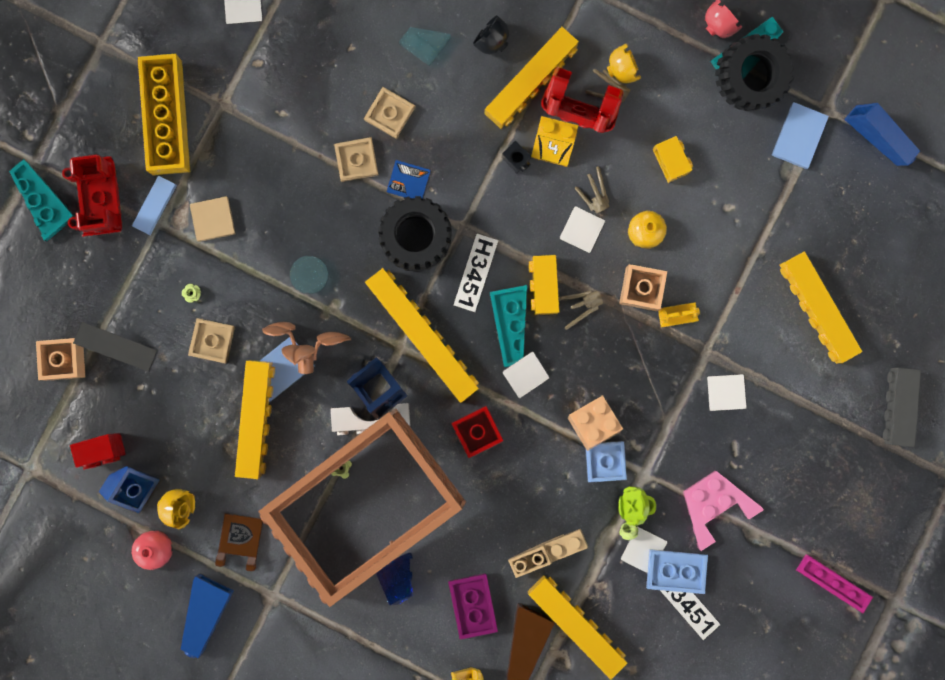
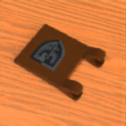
(240, 537)

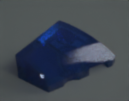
(396, 579)

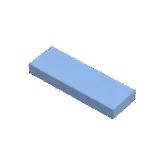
(154, 205)

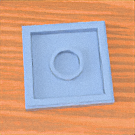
(606, 462)

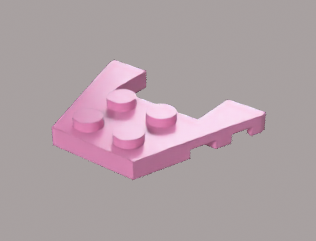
(711, 498)

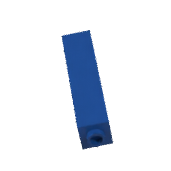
(883, 133)
(205, 609)

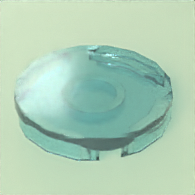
(309, 274)

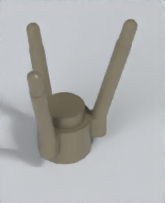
(612, 81)
(601, 201)
(591, 300)

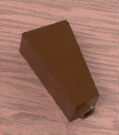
(528, 640)

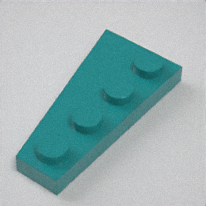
(770, 28)
(45, 206)
(509, 316)

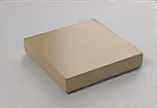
(389, 112)
(356, 159)
(212, 219)
(211, 340)

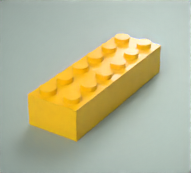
(163, 114)

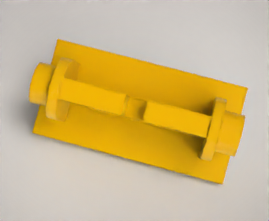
(678, 314)

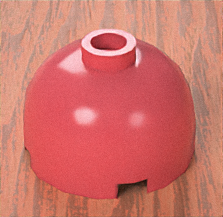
(721, 21)
(152, 550)

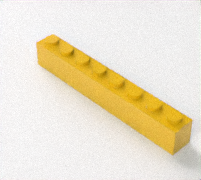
(421, 335)

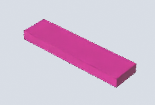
(834, 583)

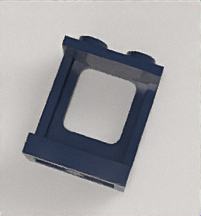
(384, 402)

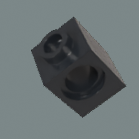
(516, 149)

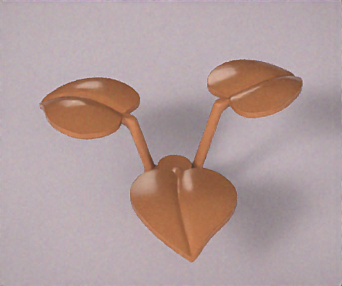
(303, 353)

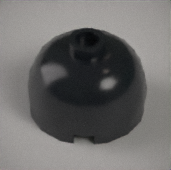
(493, 37)

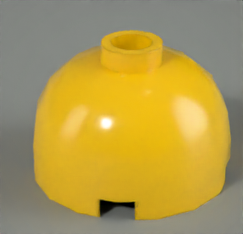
(623, 65)
(647, 229)
(175, 508)

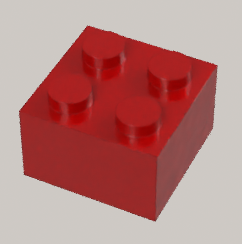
(477, 431)
(96, 450)

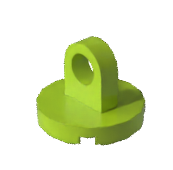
(635, 506)

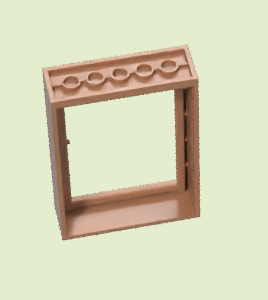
(306, 562)

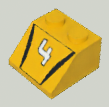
(554, 141)

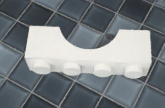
(345, 419)

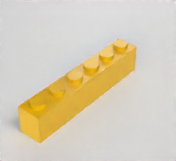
(531, 78)
(820, 308)
(253, 419)
(577, 627)

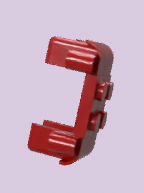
(584, 114)
(96, 194)

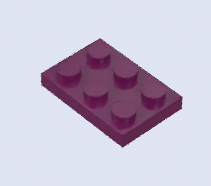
(473, 606)

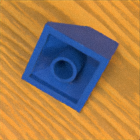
(128, 488)

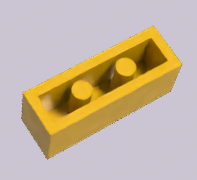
(544, 285)

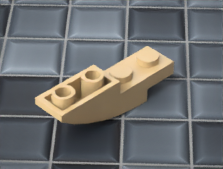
(548, 552)

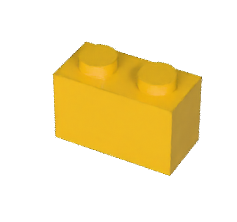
(672, 159)

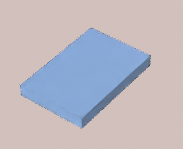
(800, 135)
(285, 371)
(677, 571)

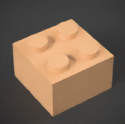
(643, 287)
(59, 360)
(595, 423)

